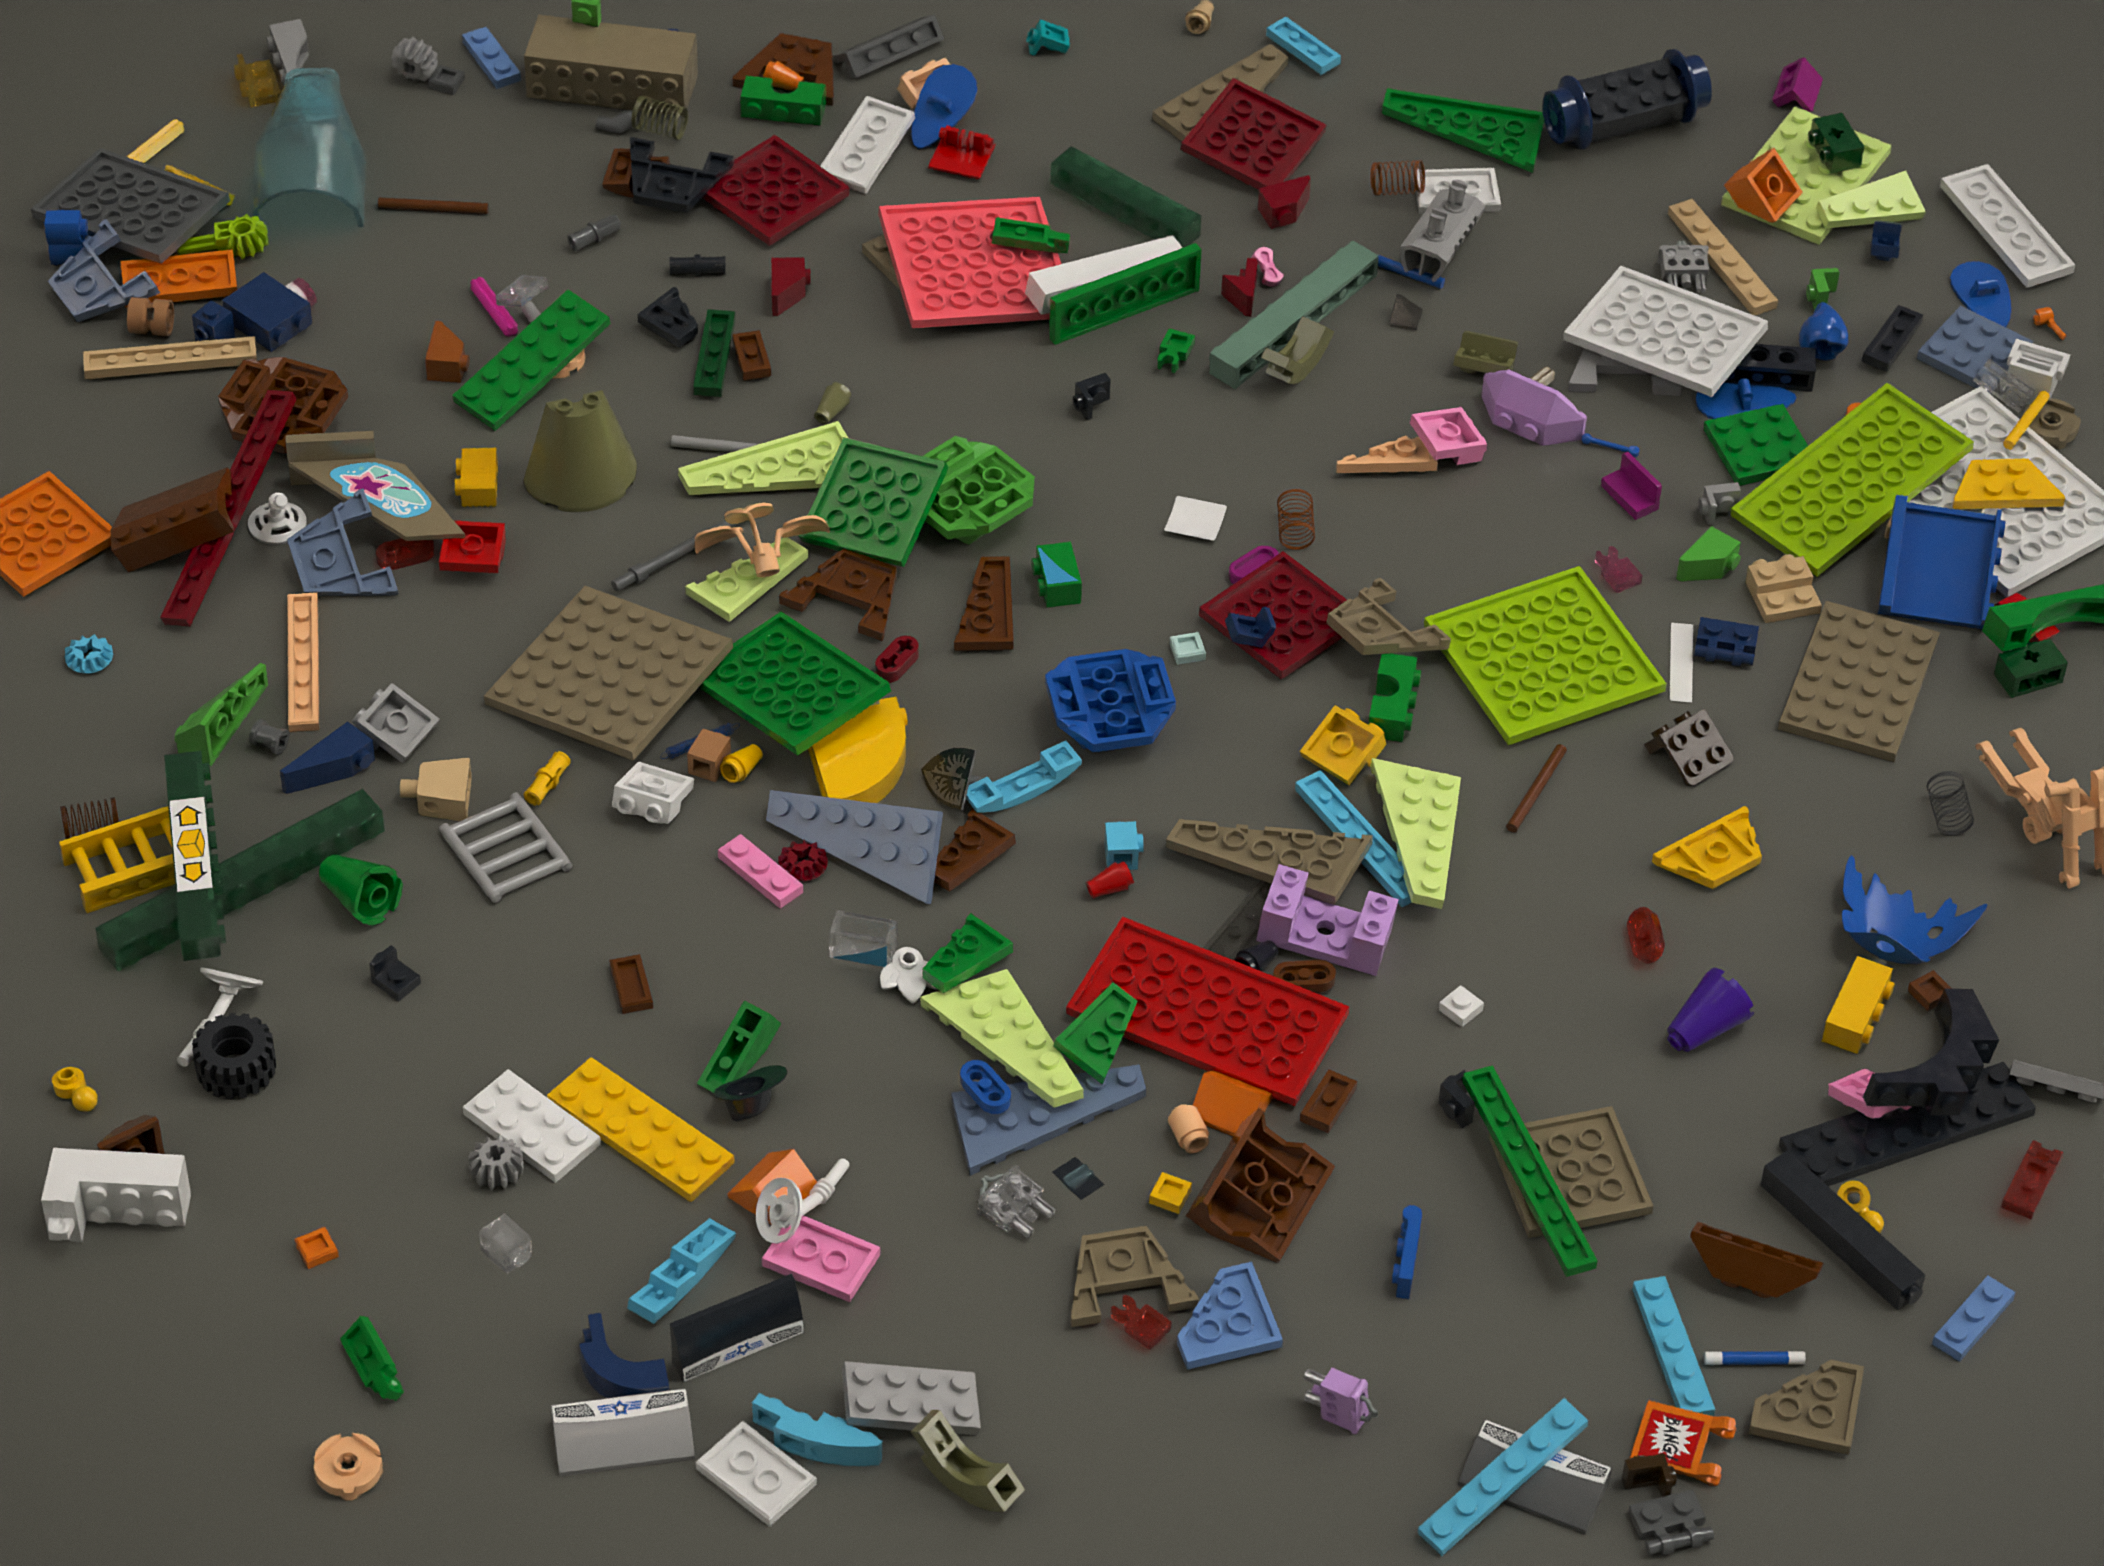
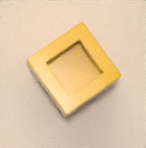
(1170, 1193)

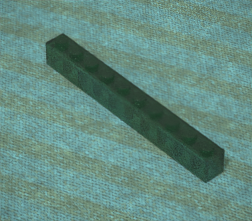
(247, 876)

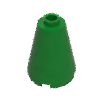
(362, 887)

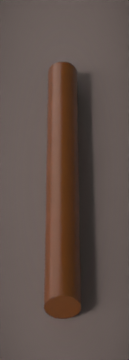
(433, 205)
(1536, 788)

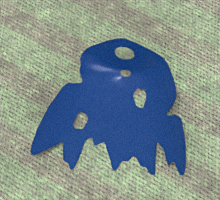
(1900, 930)

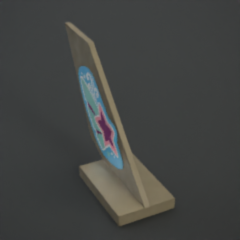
(349, 463)

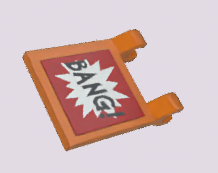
(1682, 1439)

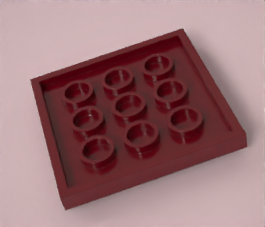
(1253, 136)
(775, 190)
(1298, 607)

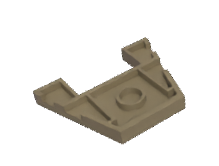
(1376, 631)
(1124, 1262)

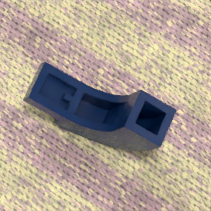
(613, 1375)

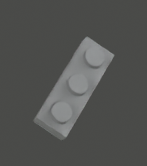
(2057, 1081)

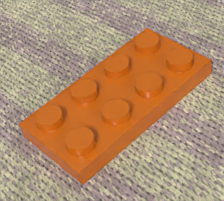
(187, 275)

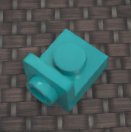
(1048, 35)

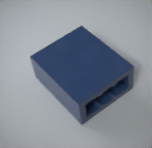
(268, 311)

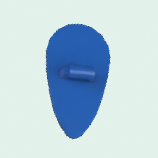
(942, 103)
(1982, 290)
(1741, 398)

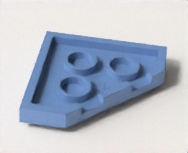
(1229, 1320)

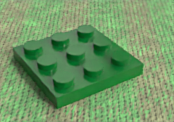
(1755, 442)

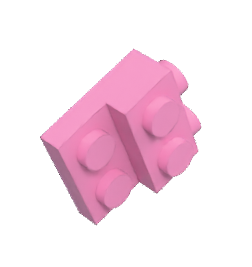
(1450, 435)

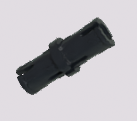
(697, 265)

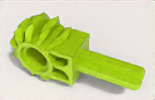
(242, 235)

